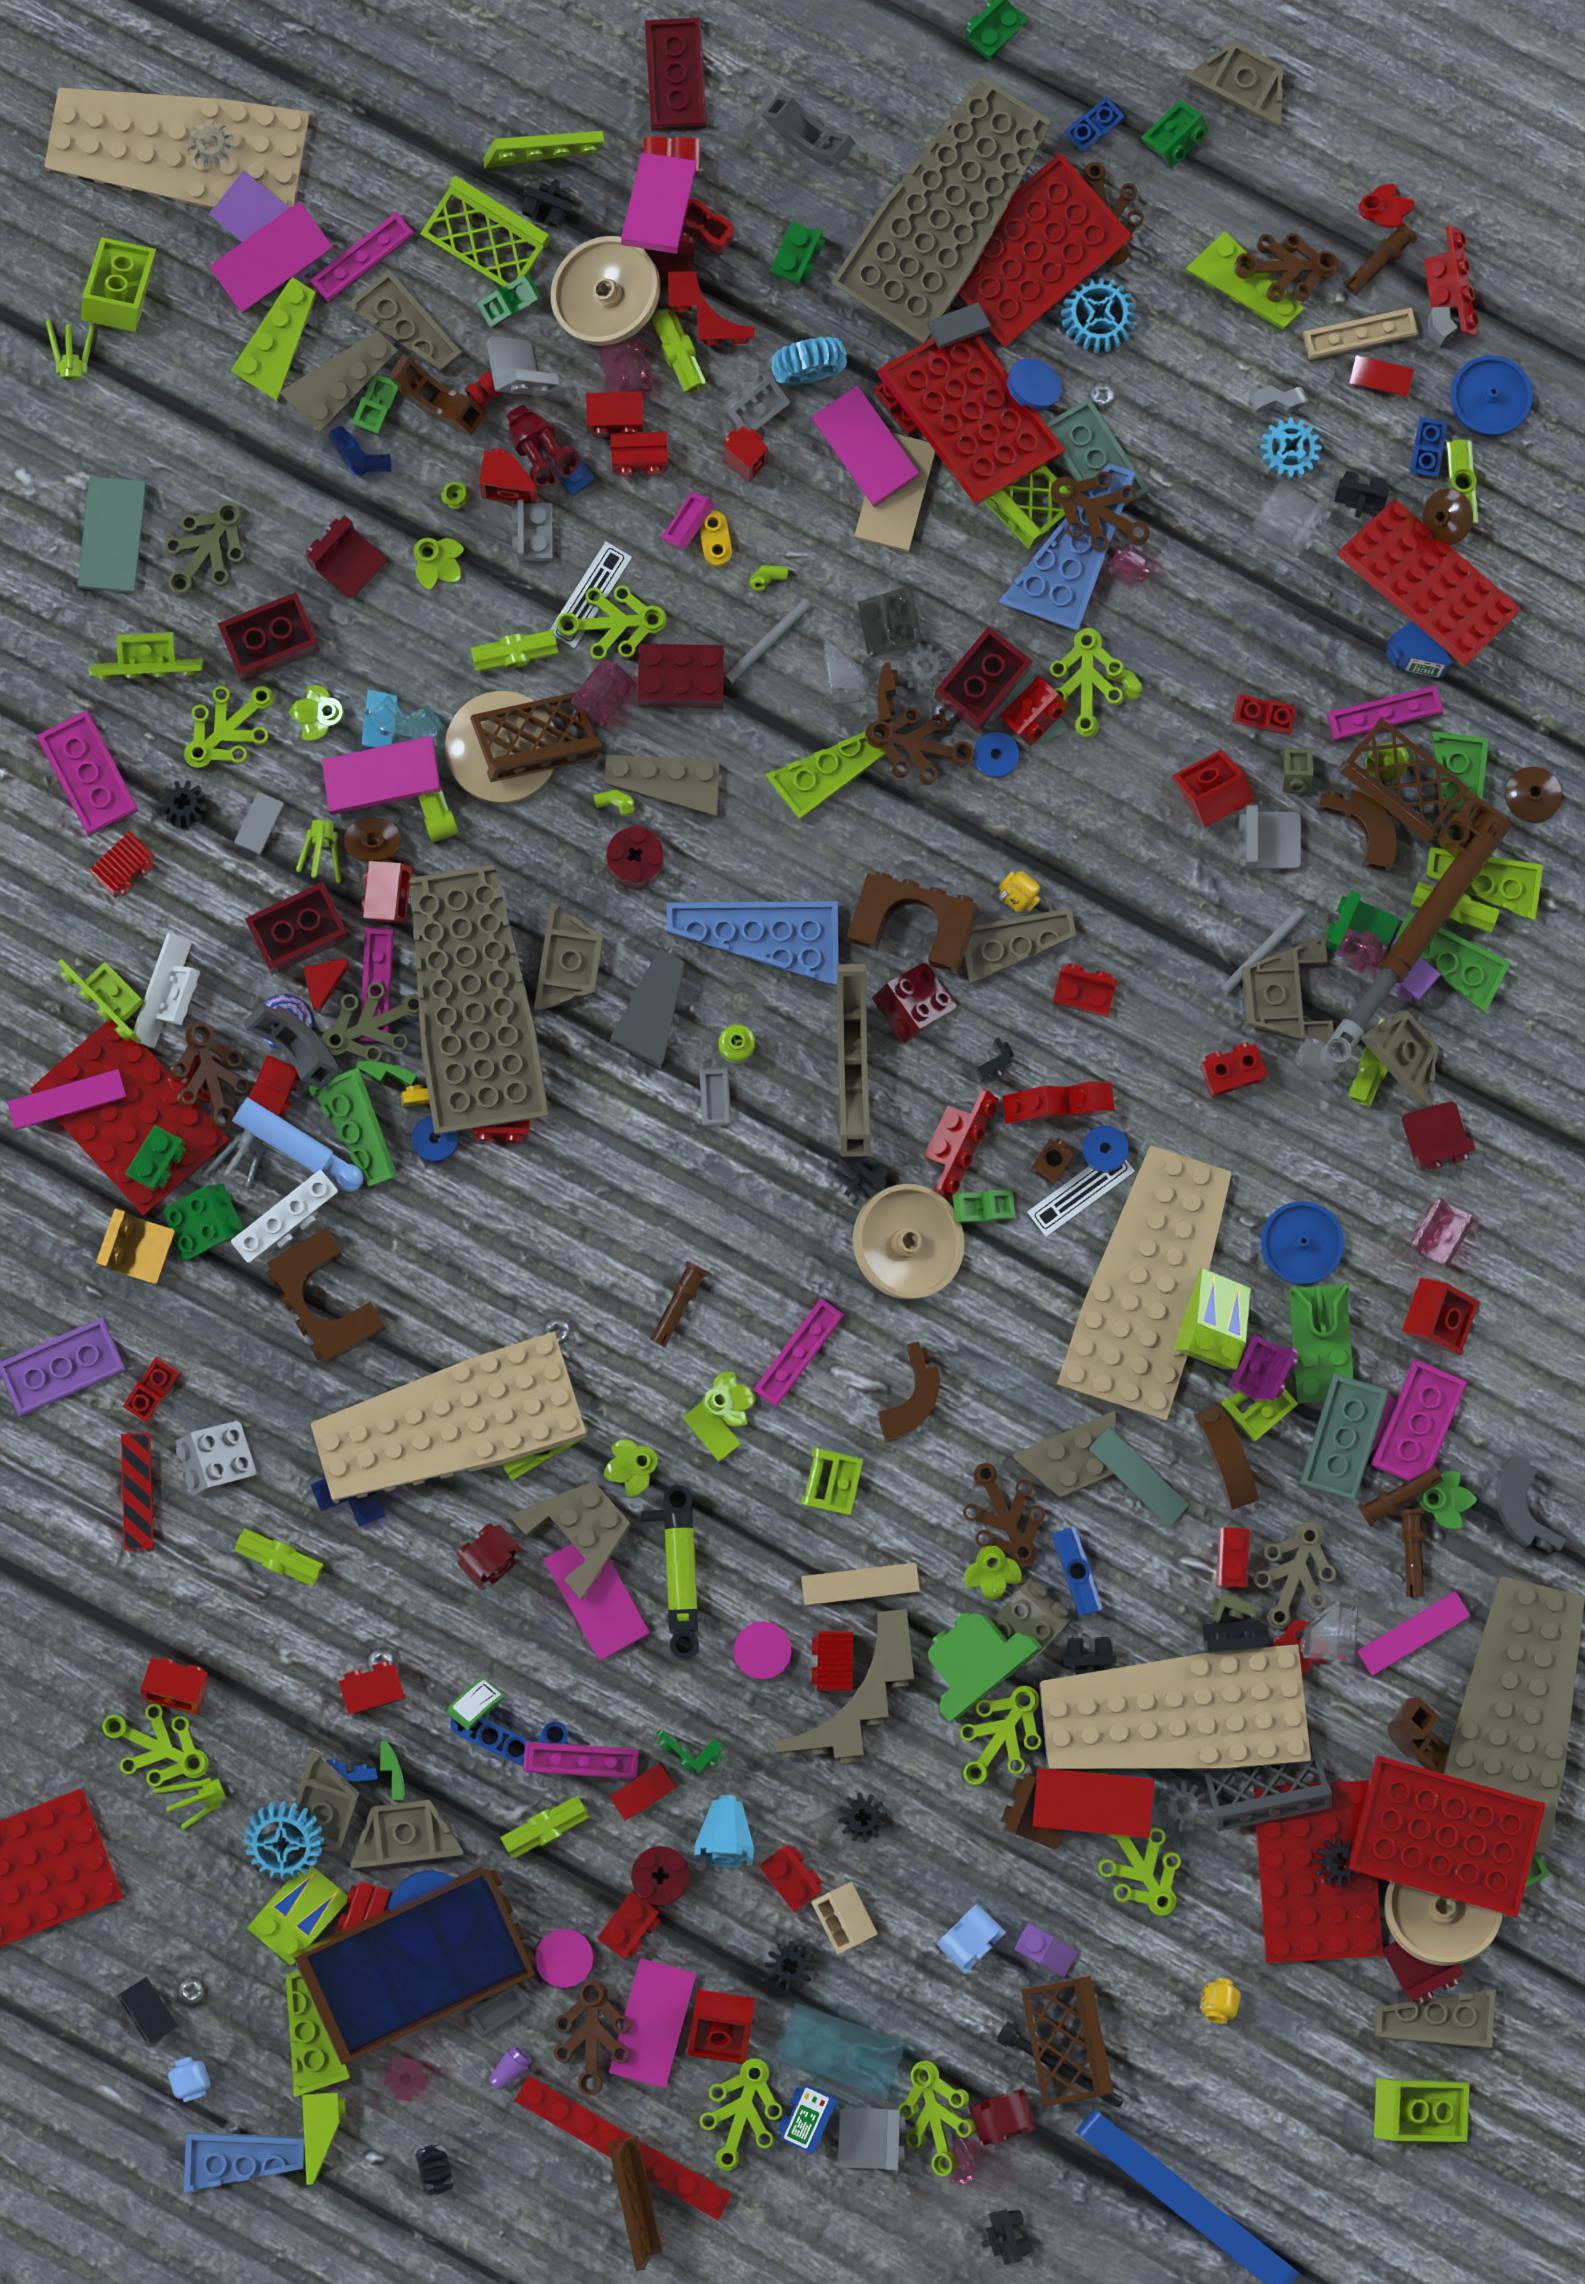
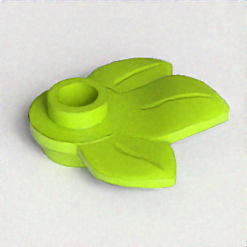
(441, 563)
(312, 713)
(733, 1400)
(626, 1466)
(992, 1577)

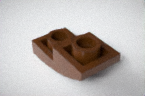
(887, 687)

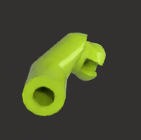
(765, 575)
(1129, 682)
(617, 798)

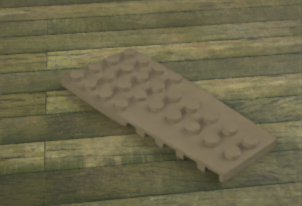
(944, 211)
(473, 1005)
(1521, 1697)

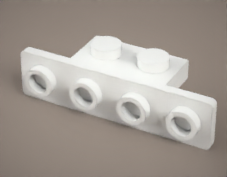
(167, 992)
(285, 1218)

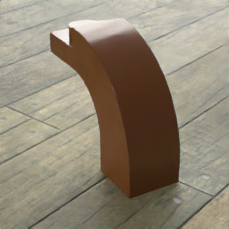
(436, 399)
(1372, 820)
(912, 1414)
(1228, 1456)
(1413, 1735)

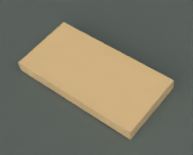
(895, 518)

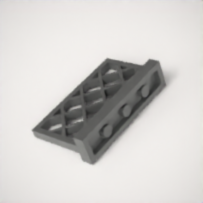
(1269, 1807)

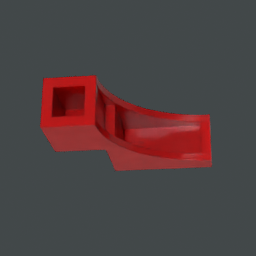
(685, 292)
(1058, 1101)

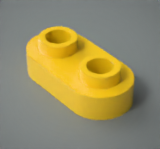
(714, 538)

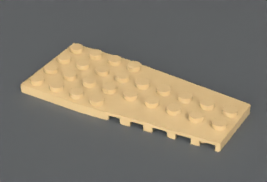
(144, 145)
(1144, 1286)
(453, 1421)
(1180, 1713)

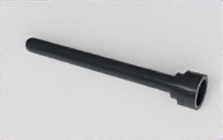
(1011, 2036)

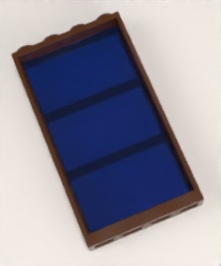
(415, 1963)

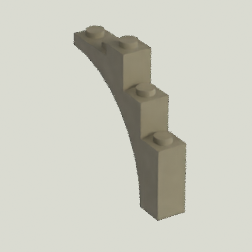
(852, 1060)
(843, 1731)

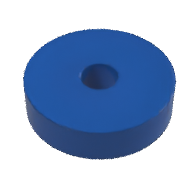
(996, 767)
(1105, 1136)
(432, 1151)

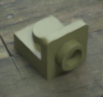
(1297, 770)
(1236, 1608)

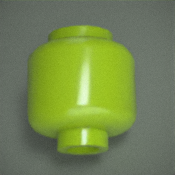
(1386, 757)
(734, 1053)

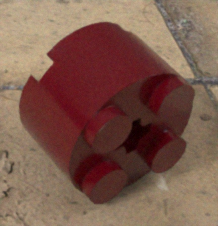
(636, 841)
(489, 1555)
(673, 1864)
(1001, 2116)

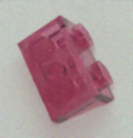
(626, 366)
(604, 693)
(1441, 1232)
(965, 2153)

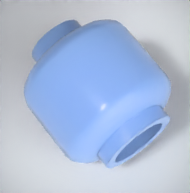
(189, 2079)

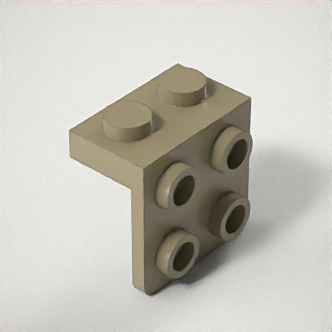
(1032, 1614)

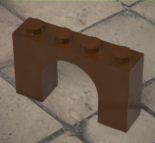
(884, 896)
(292, 1272)

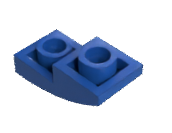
(1094, 125)
(1428, 447)
(360, 1773)

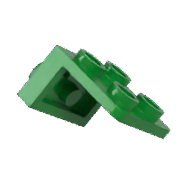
(1359, 917)
(203, 1220)
(708, 1758)

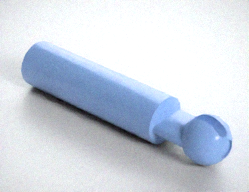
(297, 1145)

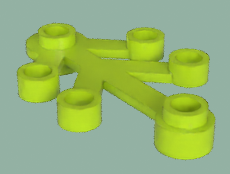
(616, 622)
(1087, 676)
(225, 730)
(1003, 1731)
(160, 1748)
(1143, 1871)
(743, 2109)
(934, 2113)

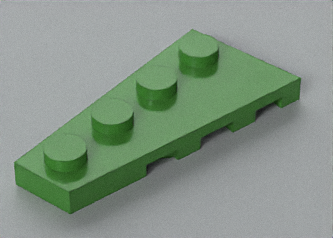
(1466, 760)
(352, 1114)

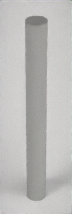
(767, 641)
(1274, 939)

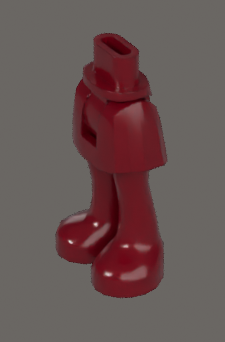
(532, 432)

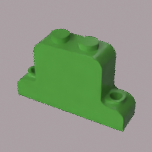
(976, 1661)

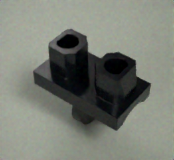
(549, 199)
(1361, 495)
(859, 1178)
(1076, 1656)
(1003, 2239)

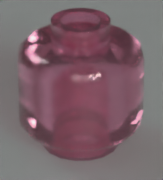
(1128, 564)

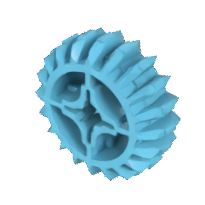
(1089, 307)
(809, 361)
(260, 1842)

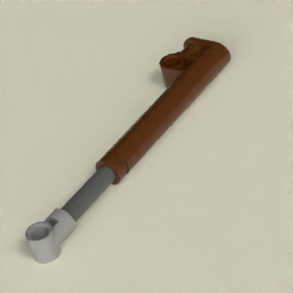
(1478, 839)

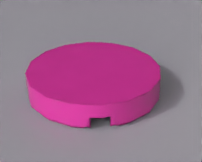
(762, 1650)
(564, 1958)

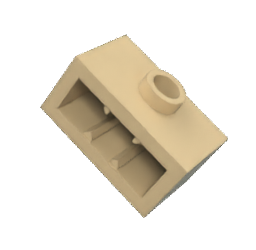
(844, 1917)

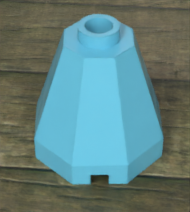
(725, 1835)

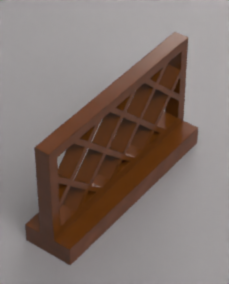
(537, 759)
(1387, 798)
(1092, 2037)
(636, 2200)

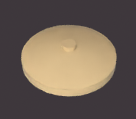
(605, 291)
(467, 759)
(908, 1241)
(1438, 1927)

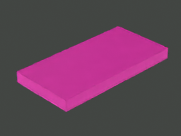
(658, 203)
(271, 257)
(865, 446)
(87, 773)
(381, 775)
(1417, 1438)
(607, 1612)
(657, 2016)

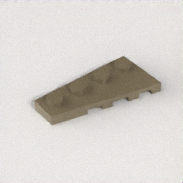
(400, 317)
(332, 385)
(670, 780)
(1013, 940)
(1452, 2020)

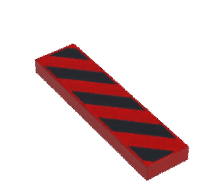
(137, 1491)

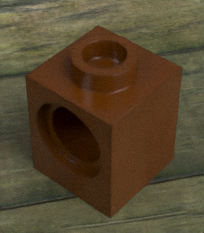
(1043, 1169)

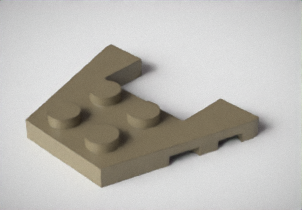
(1274, 993)
(587, 1522)

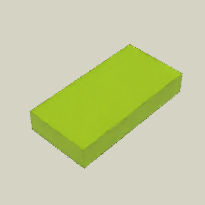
(711, 1432)

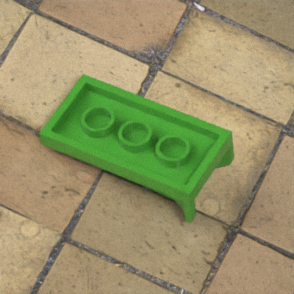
(1322, 1338)

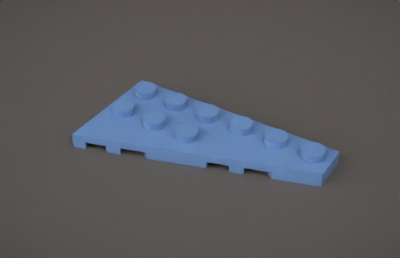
(1066, 568)
(778, 934)

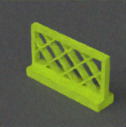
(498, 213)
(1014, 515)

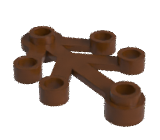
(1096, 183)
(1289, 264)
(1096, 509)
(915, 745)
(210, 1072)
(1006, 1519)
(591, 2032)

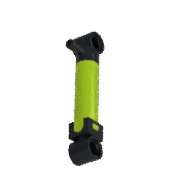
(679, 1568)

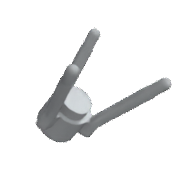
(246, 1144)

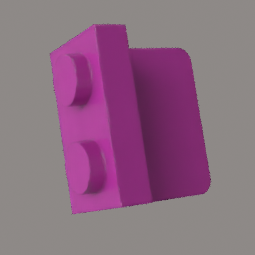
(1263, 1370)

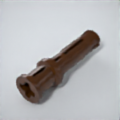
(1388, 250)
(684, 1292)
(1388, 1502)
(1412, 1536)

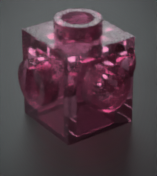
(1361, 950)
(406, 2066)

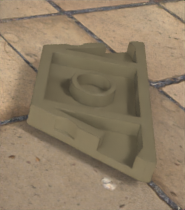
(1243, 80)
(568, 960)
(1405, 1053)
(1065, 1460)
(327, 1798)
(404, 1835)

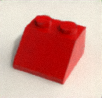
(505, 479)
(1213, 788)
(1440, 1315)
(721, 2026)

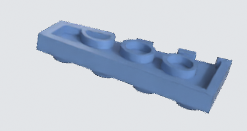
(228, 2158)

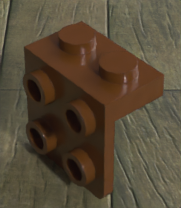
(1019, 1816)

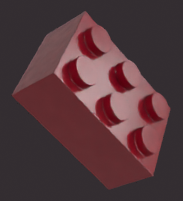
(268, 637)
(680, 675)
(983, 679)
(297, 928)

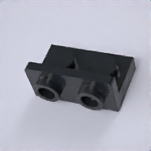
(1233, 1636)

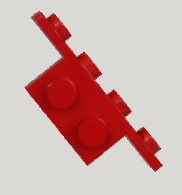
(1449, 281)
(957, 1141)

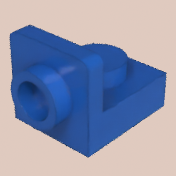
(578, 480)

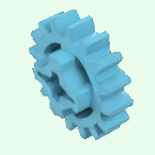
(1297, 457)

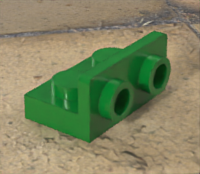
(994, 27)
(1176, 133)
(797, 253)
(156, 1158)

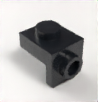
(994, 1068)

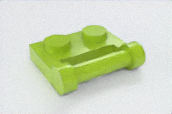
(1261, 1415)
(841, 1484)

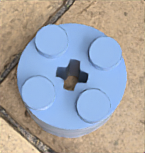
(970, 1938)

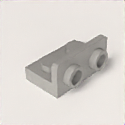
(756, 402)
(534, 531)

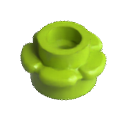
(450, 489)

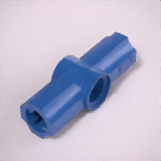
(1084, 1589)

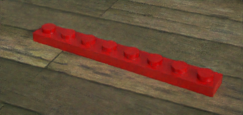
(597, 2134)

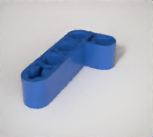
(505, 1738)

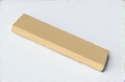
(1360, 333)
(860, 1584)

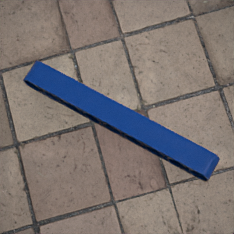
(1185, 2200)

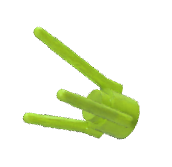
(70, 366)
(320, 835)
(210, 1793)

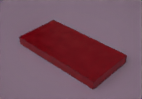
(675, 73)

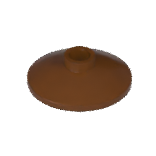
(1457, 515)
(1525, 805)
(372, 839)

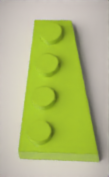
(542, 147)
(1217, 271)
(272, 348)
(818, 777)
(1501, 882)
(312, 2053)

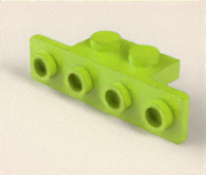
(146, 654)
(111, 993)

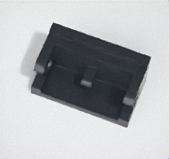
(147, 2011)

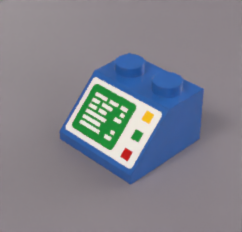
(1417, 652)
(807, 2118)

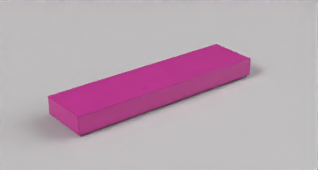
(361, 257)
(1393, 709)
(377, 968)
(66, 1099)
(798, 1352)
(1413, 1633)
(581, 1760)

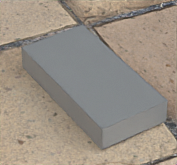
(259, 823)
(715, 1097)

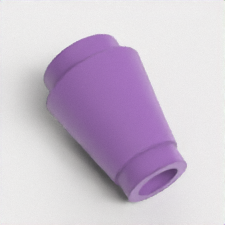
(510, 2067)

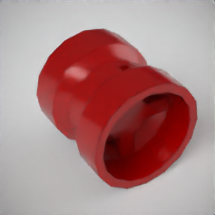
(483, 390)

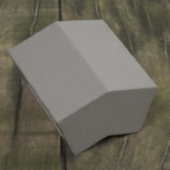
(1440, 325)

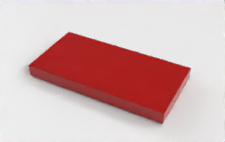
(1093, 1803)

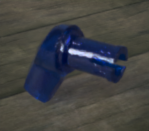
(354, 457)

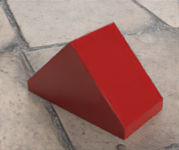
(323, 980)

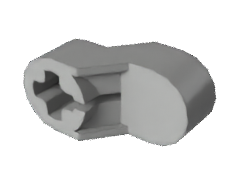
(1283, 401)

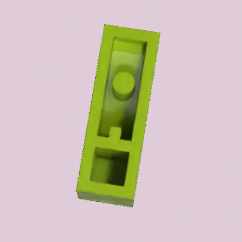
(321, 2121)

